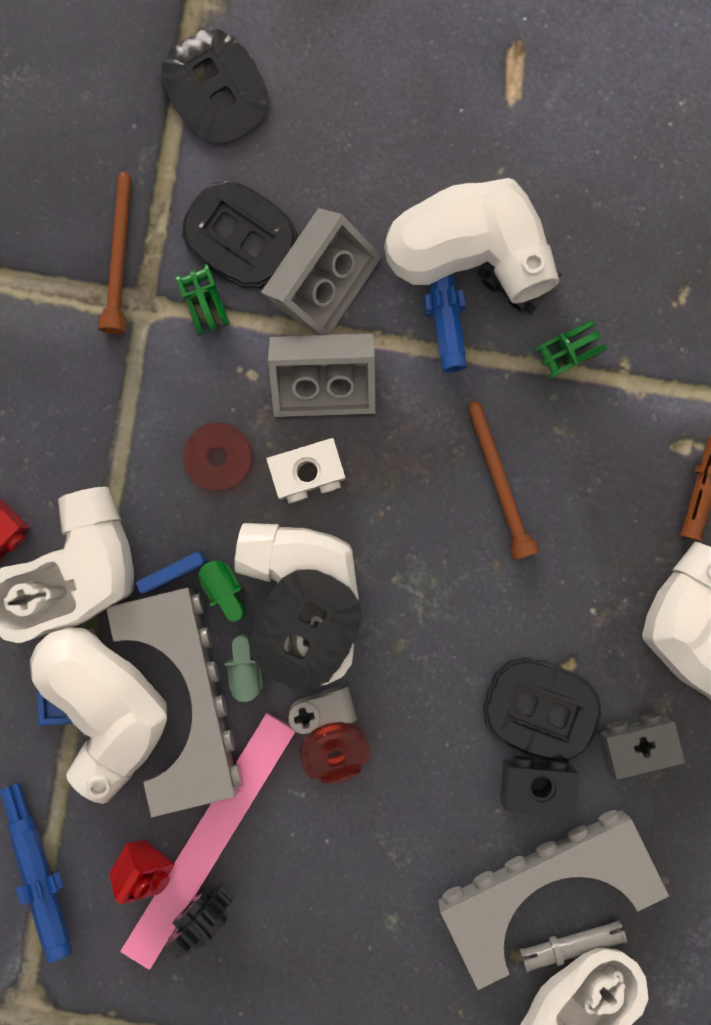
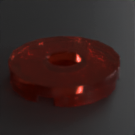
(203, 442)
(331, 738)

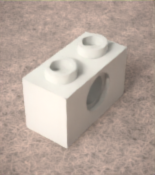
(285, 470)

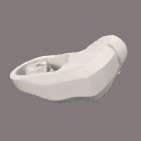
(474, 226)
(276, 551)
(74, 581)
(681, 620)
(104, 701)
(592, 990)

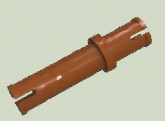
(700, 500)

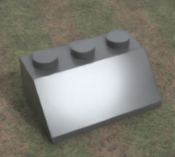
(322, 272)
(322, 375)

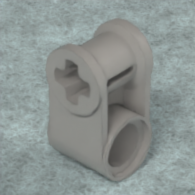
(328, 707)

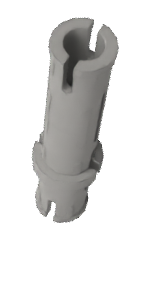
(572, 946)

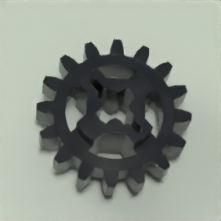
(199, 921)

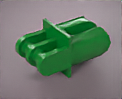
(201, 296)
(568, 350)
(223, 588)

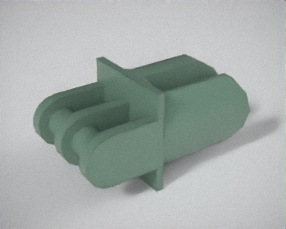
(243, 672)

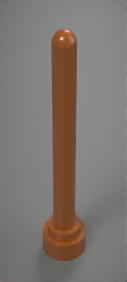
(112, 318)
(521, 543)

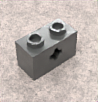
(658, 752)

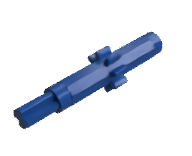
(445, 306)
(38, 884)

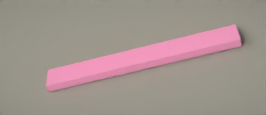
(207, 843)

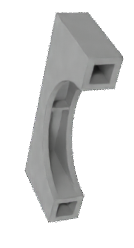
(205, 766)
(602, 851)

